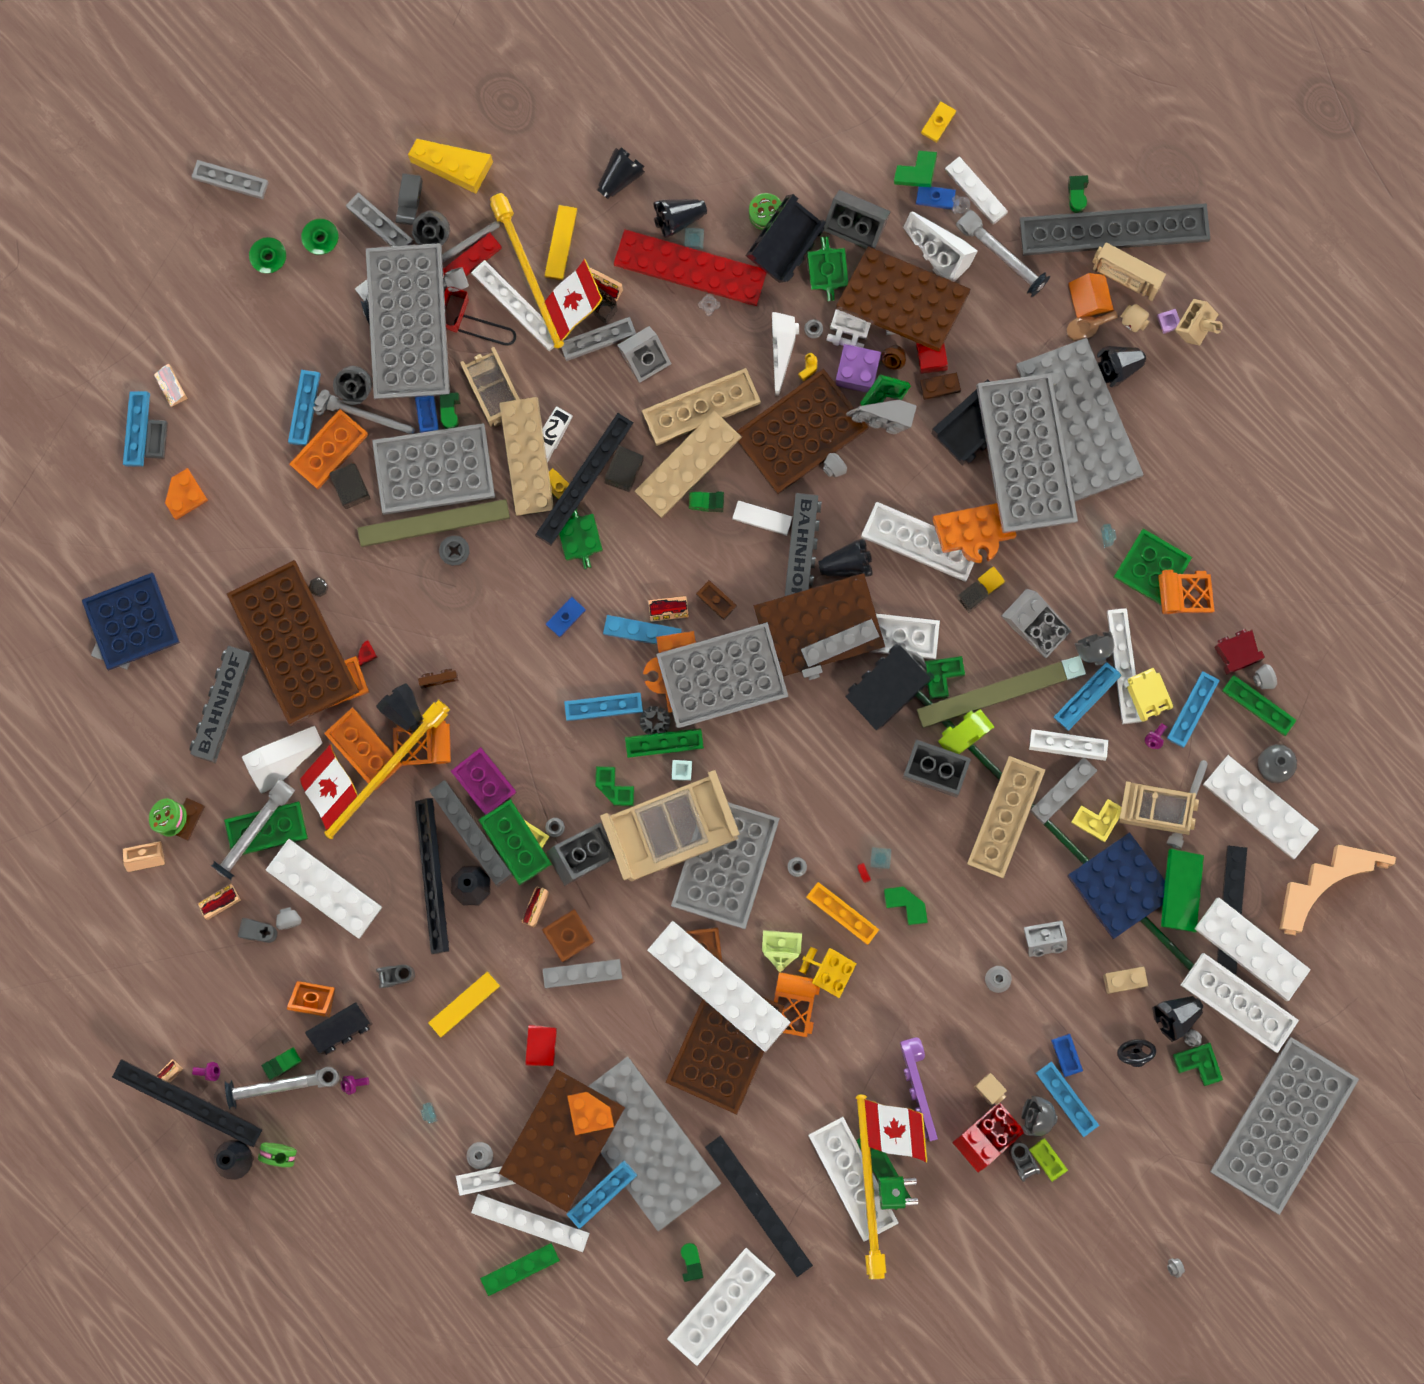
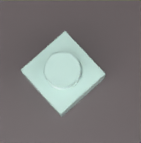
(1073, 667)
(681, 770)

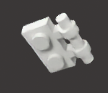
(849, 325)

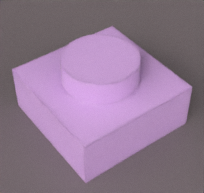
(1168, 320)

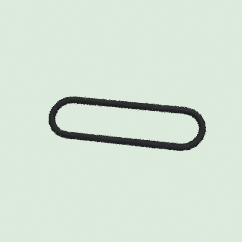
(486, 338)

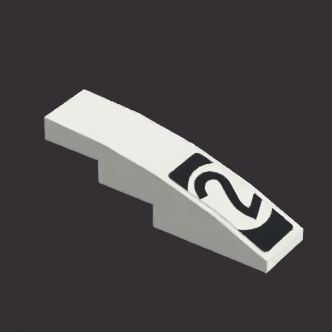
(555, 429)

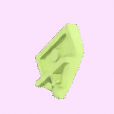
(781, 947)

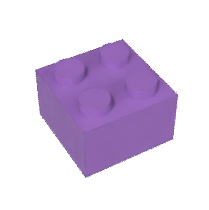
(857, 368)

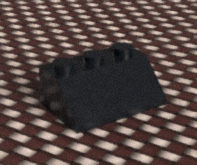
(339, 1028)

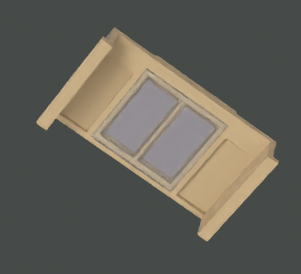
(671, 828)

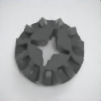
(454, 541)
(650, 712)

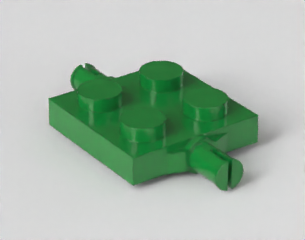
(827, 269)
(581, 538)

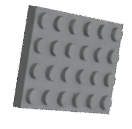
(433, 469)
(722, 675)
(727, 877)

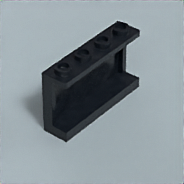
(785, 239)
(963, 430)
(888, 686)

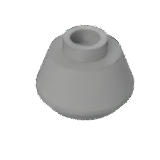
(834, 465)
(1265, 677)
(287, 919)
(994, 983)
(483, 1160)

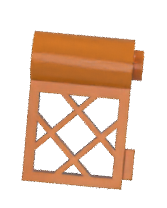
(1173, 592)
(437, 747)
(800, 989)

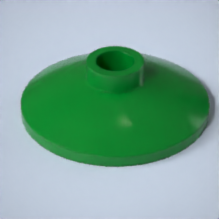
(316, 229)
(263, 248)

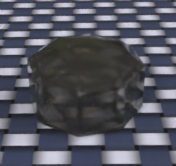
(318, 587)

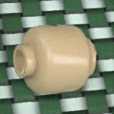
(1135, 318)

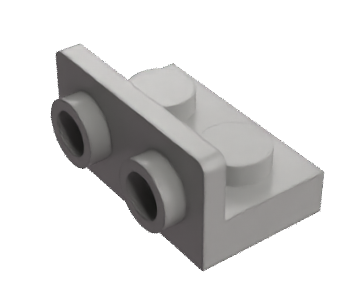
(1045, 938)

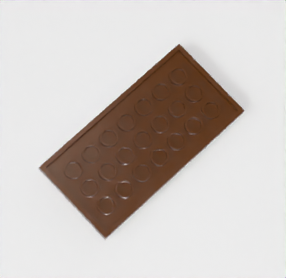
(292, 643)

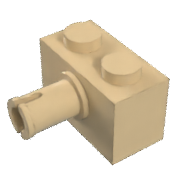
(1197, 322)

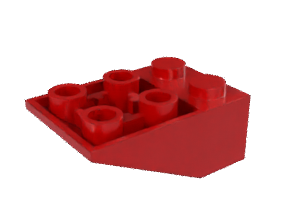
(988, 1137)

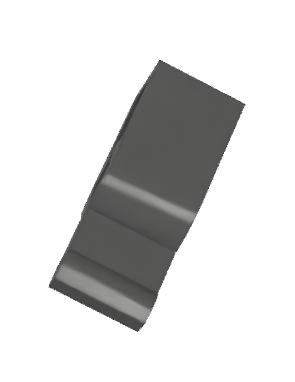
(409, 198)

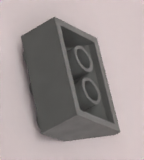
(856, 220)
(936, 768)

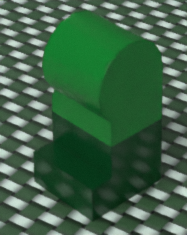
(1076, 187)
(448, 410)
(706, 501)
(281, 1064)
(691, 1256)

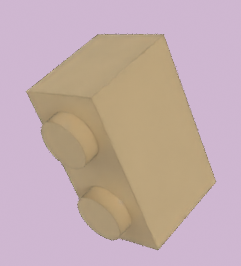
(1125, 980)
(990, 1089)

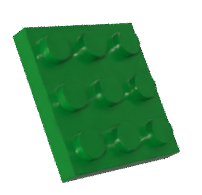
(1146, 561)

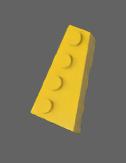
(452, 163)

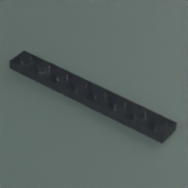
(584, 479)
(432, 876)
(1233, 892)
(187, 1103)
(758, 1206)

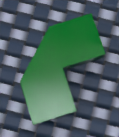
(615, 794)
(902, 897)

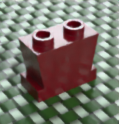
(1239, 651)

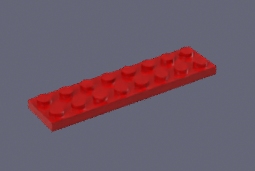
(690, 267)

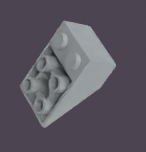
(891, 415)
(1036, 622)

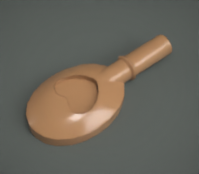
(1087, 326)

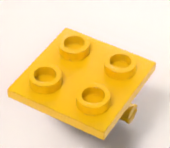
(833, 971)

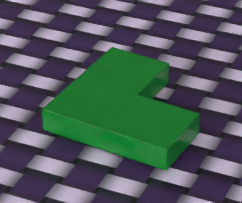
(918, 175)
(885, 387)
(941, 670)
(1201, 1058)

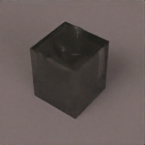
(973, 596)

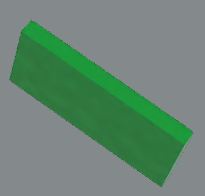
(284, 824)
(515, 842)
(1182, 890)

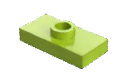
(1048, 1159)

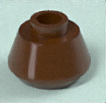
(894, 357)

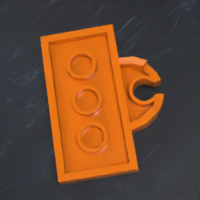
(971, 531)
(664, 644)

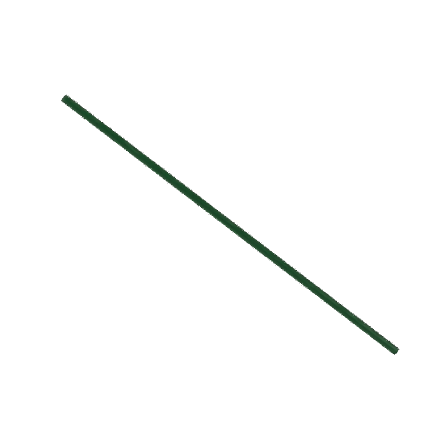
(1066, 842)

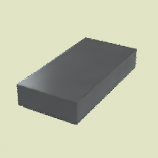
(156, 439)

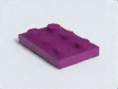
(483, 781)

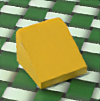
(991, 580)

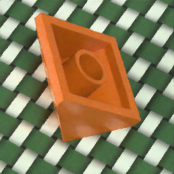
(1090, 295)
(311, 999)

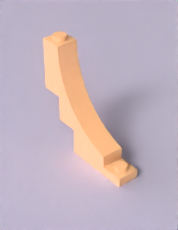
(1345, 862)

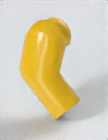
(810, 366)

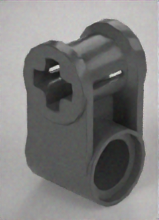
(254, 931)
(391, 975)
(1024, 1162)

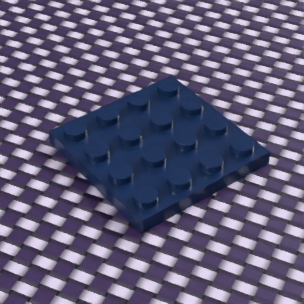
(130, 621)
(1120, 885)

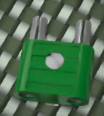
(893, 1192)

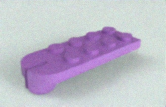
(912, 1052)

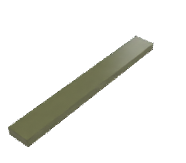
(433, 523)
(991, 694)

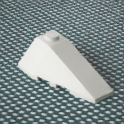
(944, 250)
(783, 334)
(281, 758)

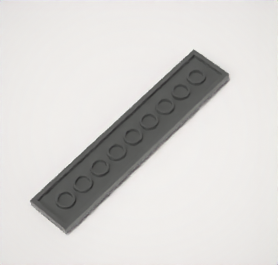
(1116, 227)

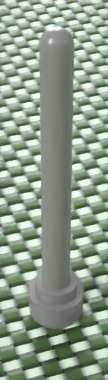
(469, 241)
(335, 404)
(1176, 839)

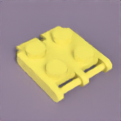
(1148, 694)

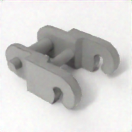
(321, 402)

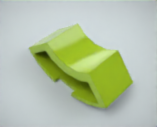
(966, 733)

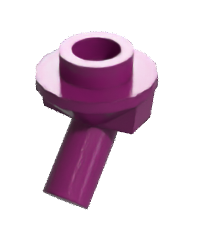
(1154, 739)
(211, 1071)
(349, 1084)

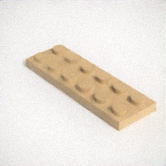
(690, 409)
(526, 456)
(688, 464)
(1006, 817)

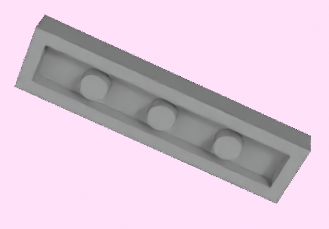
(230, 179)
(378, 222)
(598, 338)
(840, 642)
(1063, 790)
(582, 973)

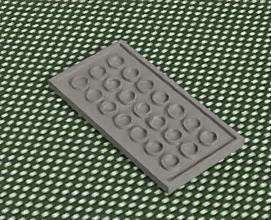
(407, 321)
(1091, 428)
(1026, 453)
(1284, 1125)
(652, 1143)

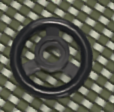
(1136, 1055)

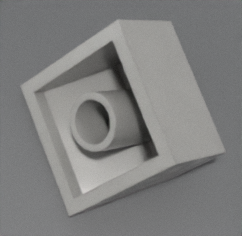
(644, 354)

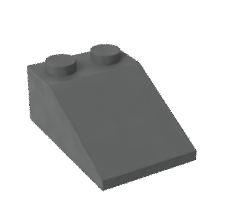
(581, 854)

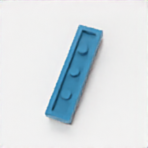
(303, 408)
(136, 428)
(636, 630)
(1087, 696)
(603, 706)
(1193, 709)
(1067, 1099)
(601, 1194)

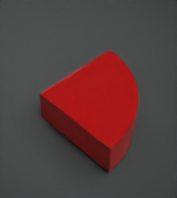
(366, 653)

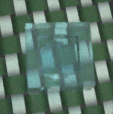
(694, 238)
(1108, 535)
(880, 858)
(428, 1113)

